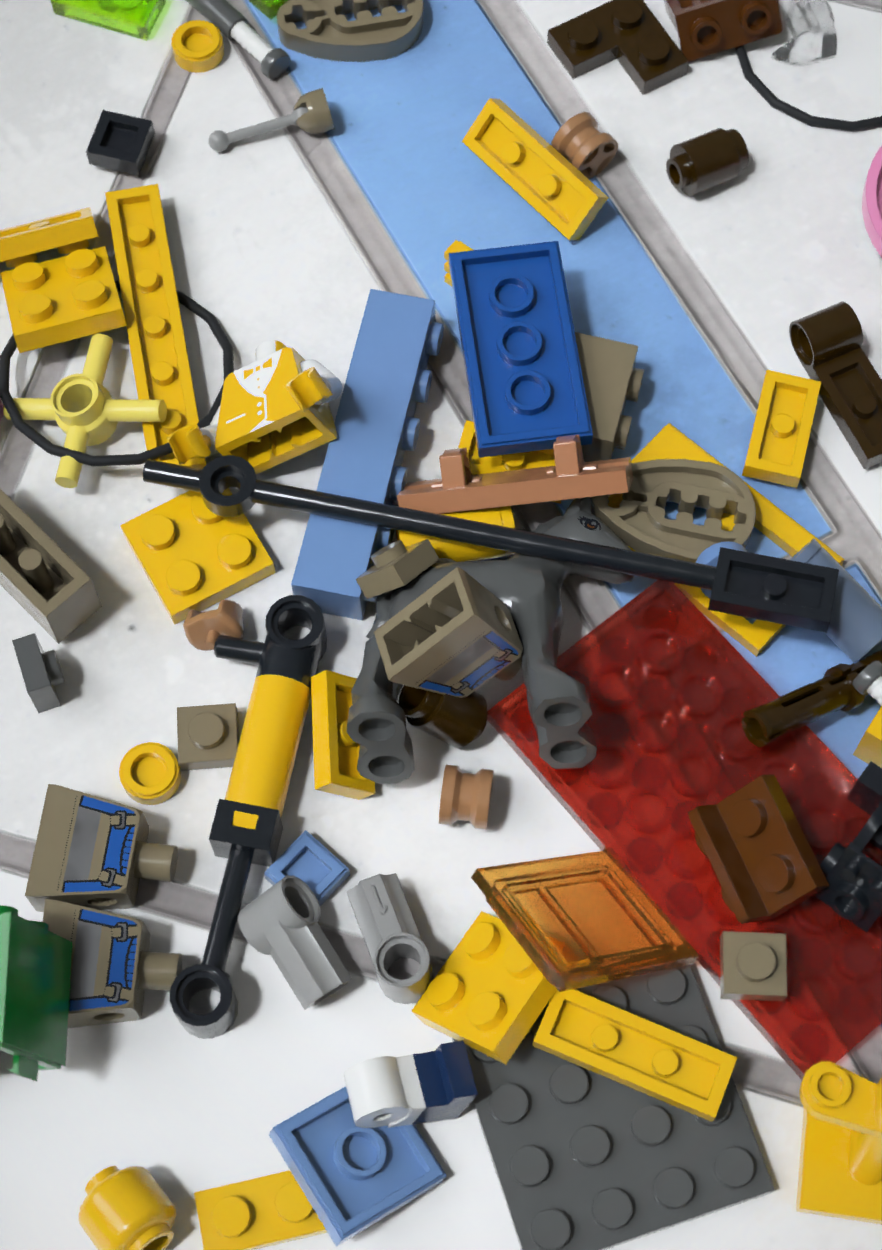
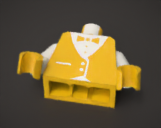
(267, 411)

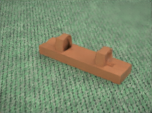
(566, 480)

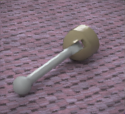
(309, 114)

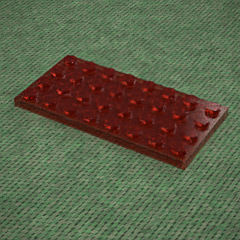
(673, 739)

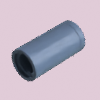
(855, 614)

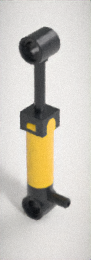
(249, 819)

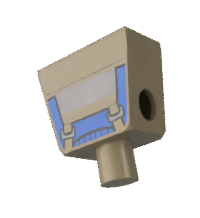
(451, 639)
(93, 852)
(109, 963)

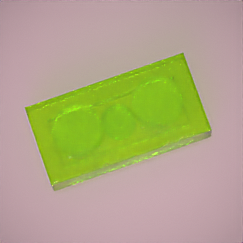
(126, 17)

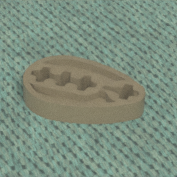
(360, 40)
(691, 485)

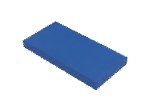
(519, 348)

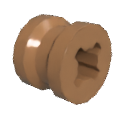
(585, 144)
(466, 796)

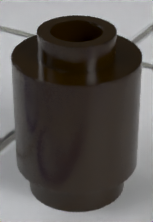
(707, 160)
(445, 716)

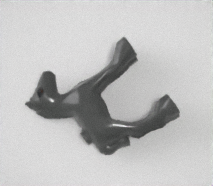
(532, 594)

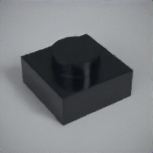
(120, 142)

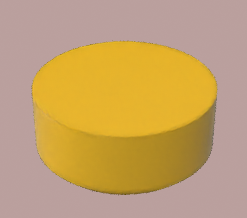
(197, 46)
(150, 773)

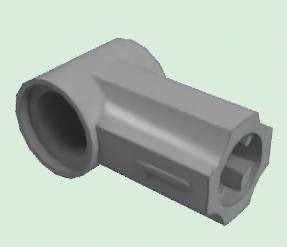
(286, 927)
(390, 935)

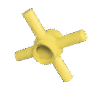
(87, 409)

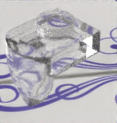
(812, 32)

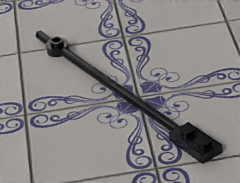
(740, 584)

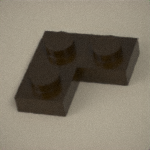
(621, 32)

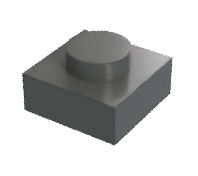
(40, 672)

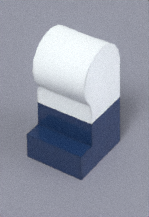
(411, 1087)

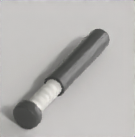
(235, 27)

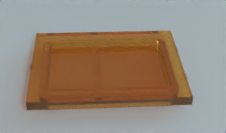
(582, 920)

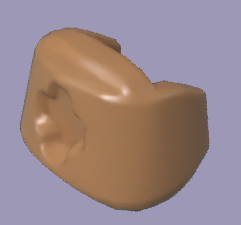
(205, 627)

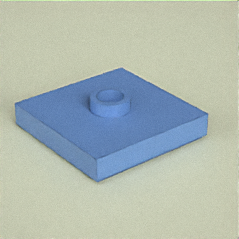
(353, 1171)

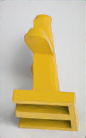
(840, 1145)

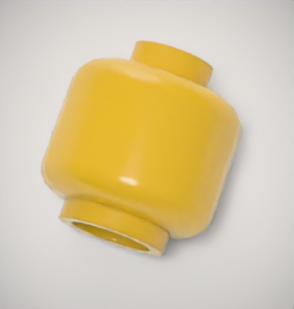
(127, 1210)

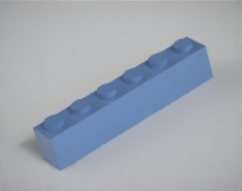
(366, 459)

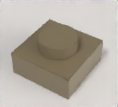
(396, 567)
(207, 736)
(753, 966)

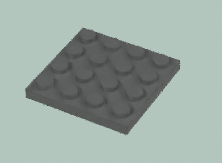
(599, 1160)

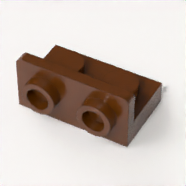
(720, 25)
(758, 851)

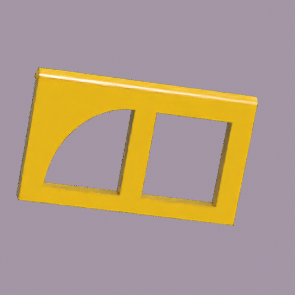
(769, 520)

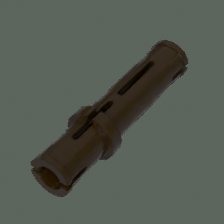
(806, 703)

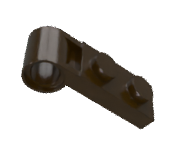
(851, 389)

